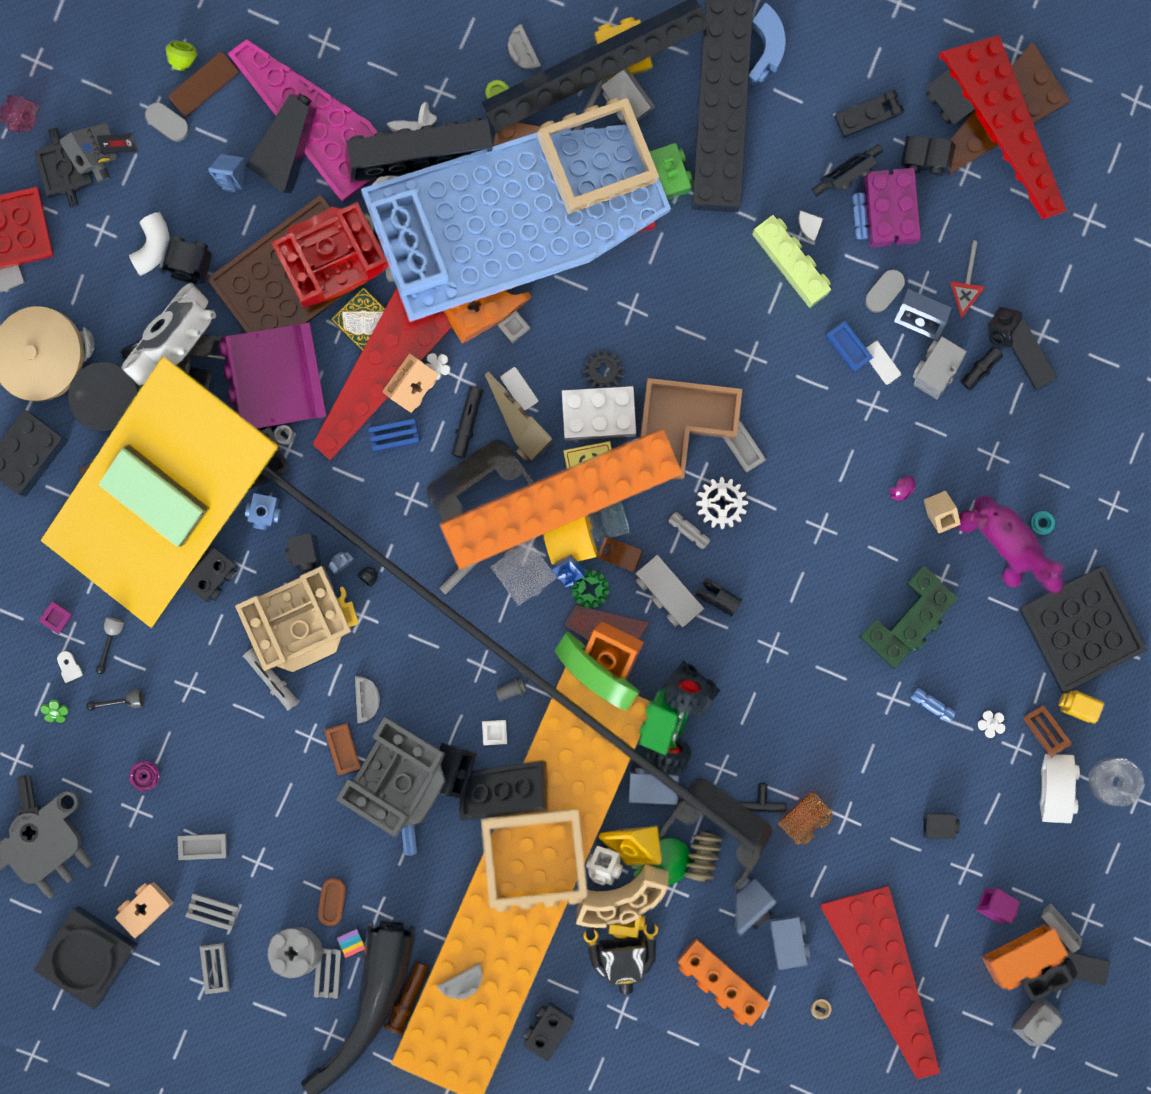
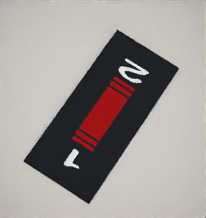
(117, 143)

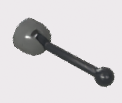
(133, 699)

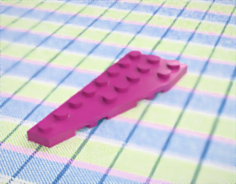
(332, 122)

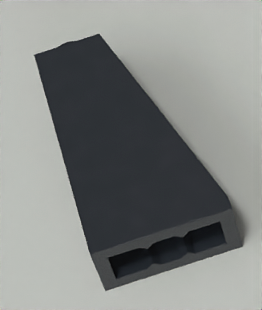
(284, 143)

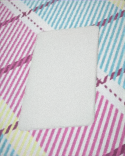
(883, 363)
(519, 388)

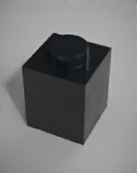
(940, 825)

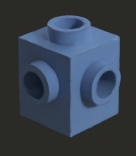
(259, 503)

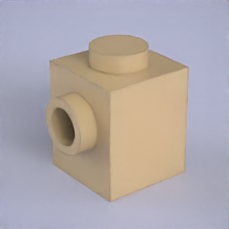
(942, 512)

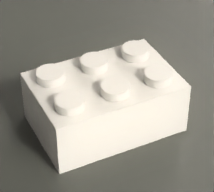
(599, 413)

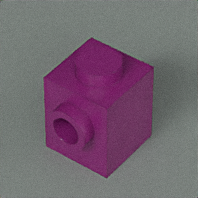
(998, 906)

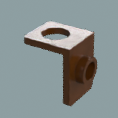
(620, 554)

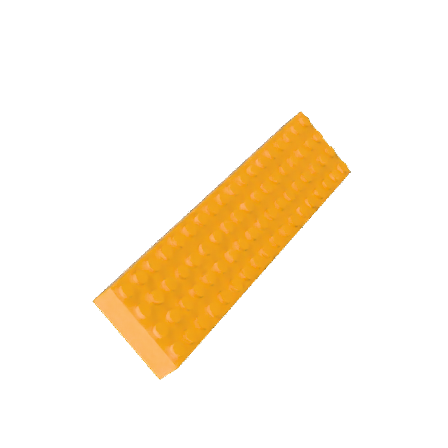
(462, 1039)

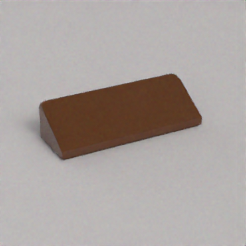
(203, 84)

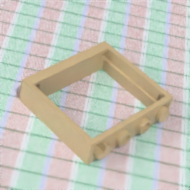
(610, 191)
(528, 901)

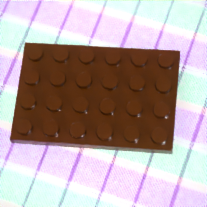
(258, 286)

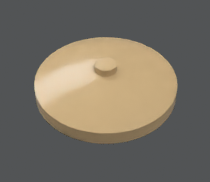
(39, 353)

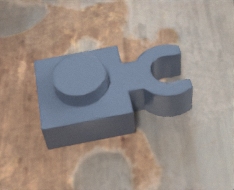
(340, 562)

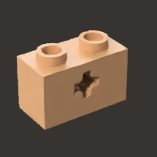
(400, 388)
(156, 902)

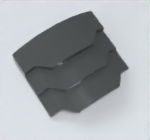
(396, 779)

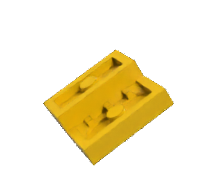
(572, 540)

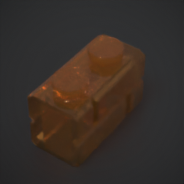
(805, 819)

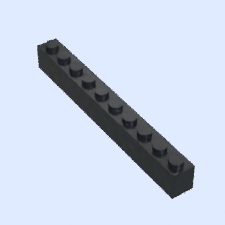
(595, 64)

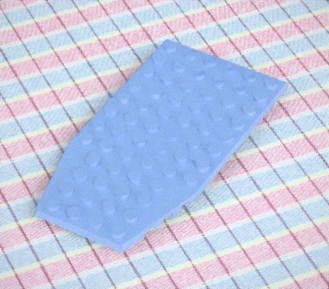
(500, 217)

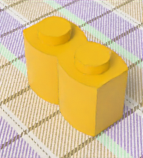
(1081, 706)

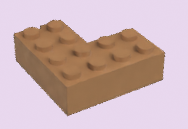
(687, 410)

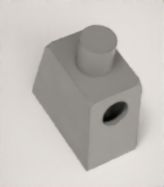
(1038, 1022)

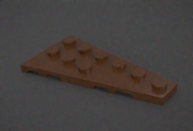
(1040, 93)

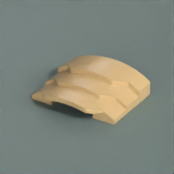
(295, 622)

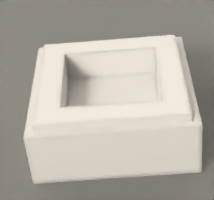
(494, 732)

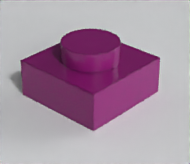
(55, 617)

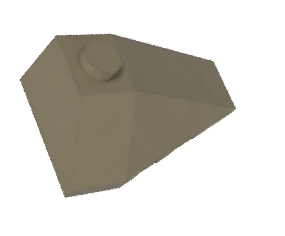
(525, 431)

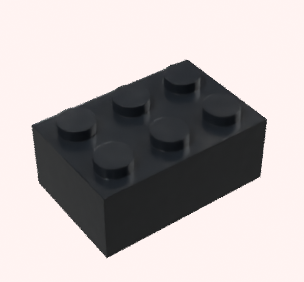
(28, 452)

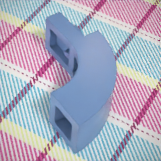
(771, 31)

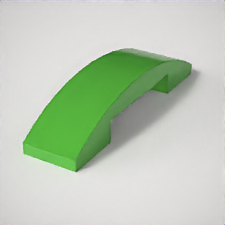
(593, 675)

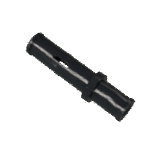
(467, 422)

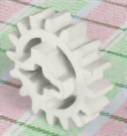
(722, 492)

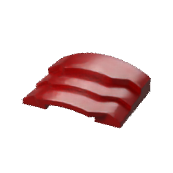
(330, 254)

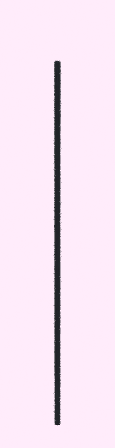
(508, 658)

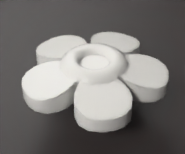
(437, 364)
(992, 723)

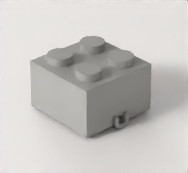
(939, 368)

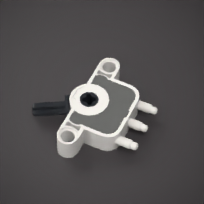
(168, 334)

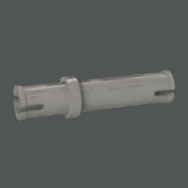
(271, 679)

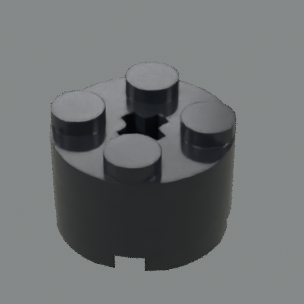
(186, 260)

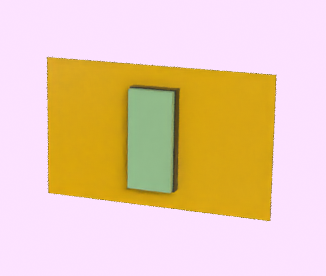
(158, 492)

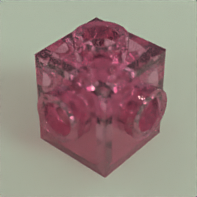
(18, 114)

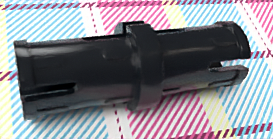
(981, 368)

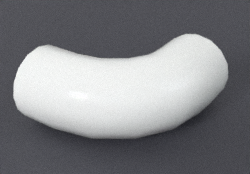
(156, 237)

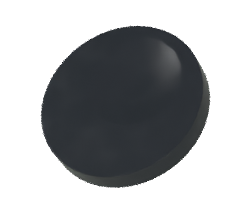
(101, 395)

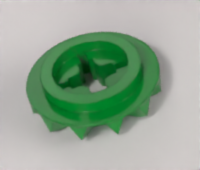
(601, 591)

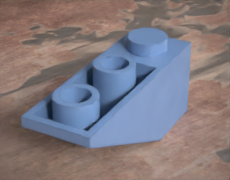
(229, 172)

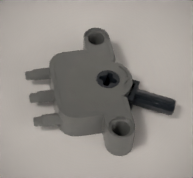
(53, 844)

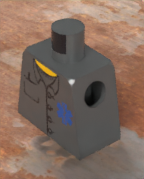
(85, 152)

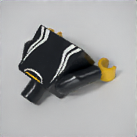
(623, 959)

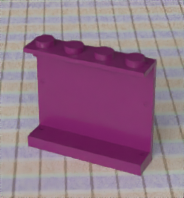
(273, 375)

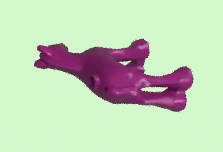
(1014, 543)

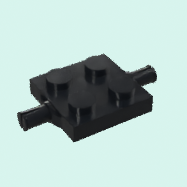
(58, 171)
(842, 176)

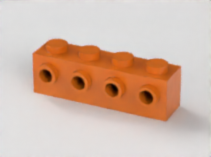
(722, 982)

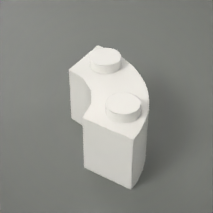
(1059, 788)

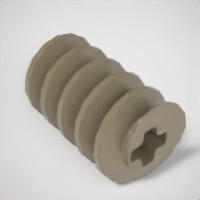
(703, 856)

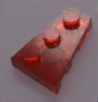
(585, 620)

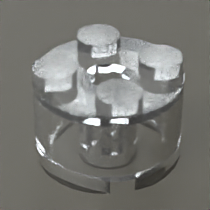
(1128, 786)

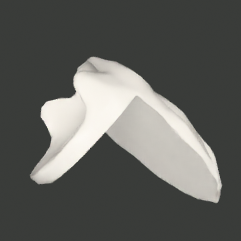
(425, 118)

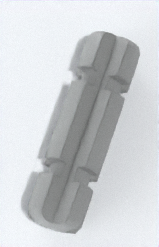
(689, 530)

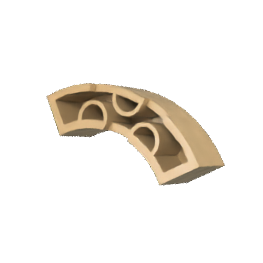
(624, 903)

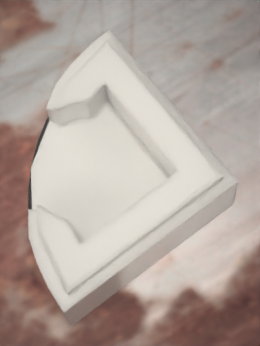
(809, 225)

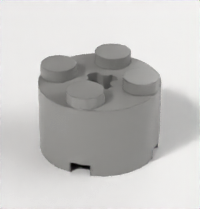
(281, 952)

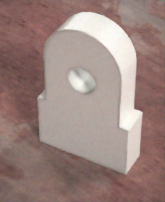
(71, 670)

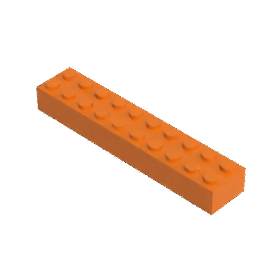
(560, 498)

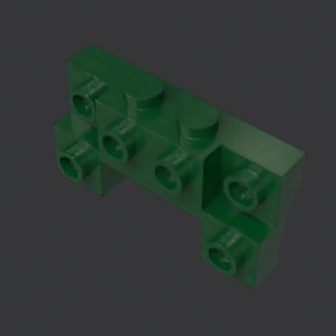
(915, 623)

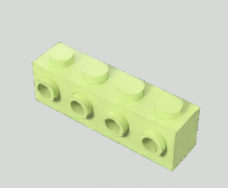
(791, 261)

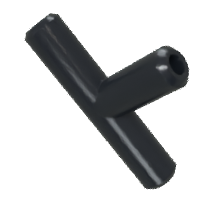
(762, 804)

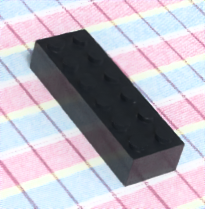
(414, 150)

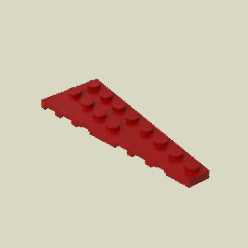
(994, 92)
(380, 359)
(876, 948)

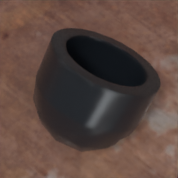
(368, 576)

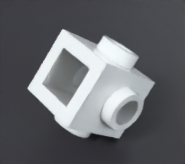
(604, 866)

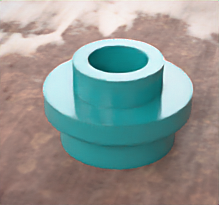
(1050, 522)

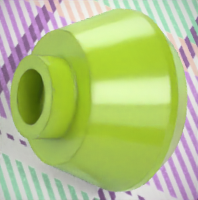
(181, 54)

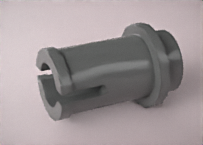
(511, 689)

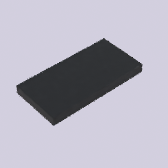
(505, 791)

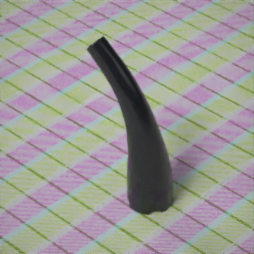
(384, 970)

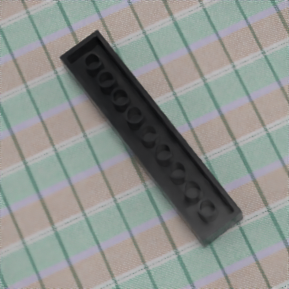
(722, 106)

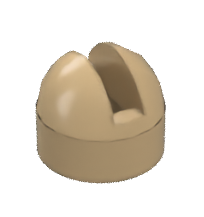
(822, 1004)

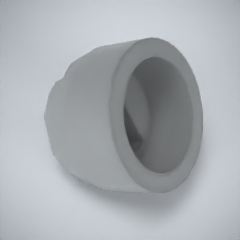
(280, 438)

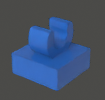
(568, 570)

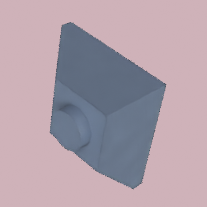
(750, 904)

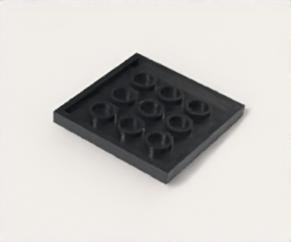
(1082, 629)

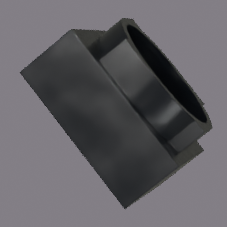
(85, 957)

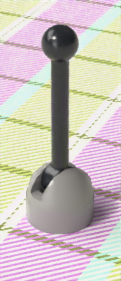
(112, 627)

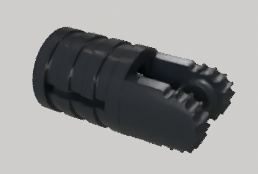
(723, 601)

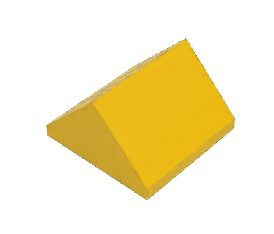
(634, 845)

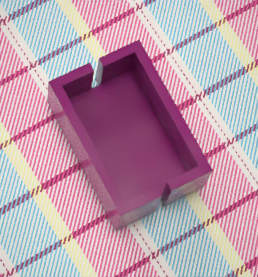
(892, 207)

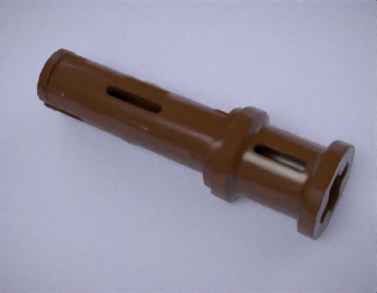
(402, 1008)

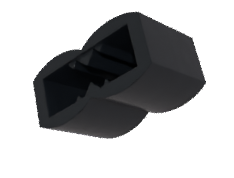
(928, 154)
(1051, 979)

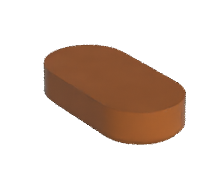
(332, 901)

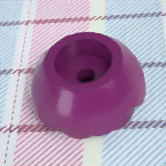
(903, 489)
(136, 776)

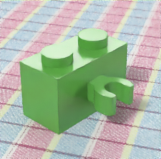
(671, 170)

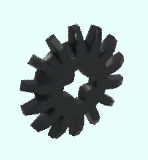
(594, 364)

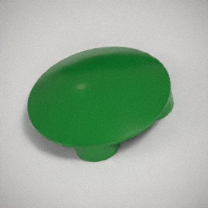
(674, 859)

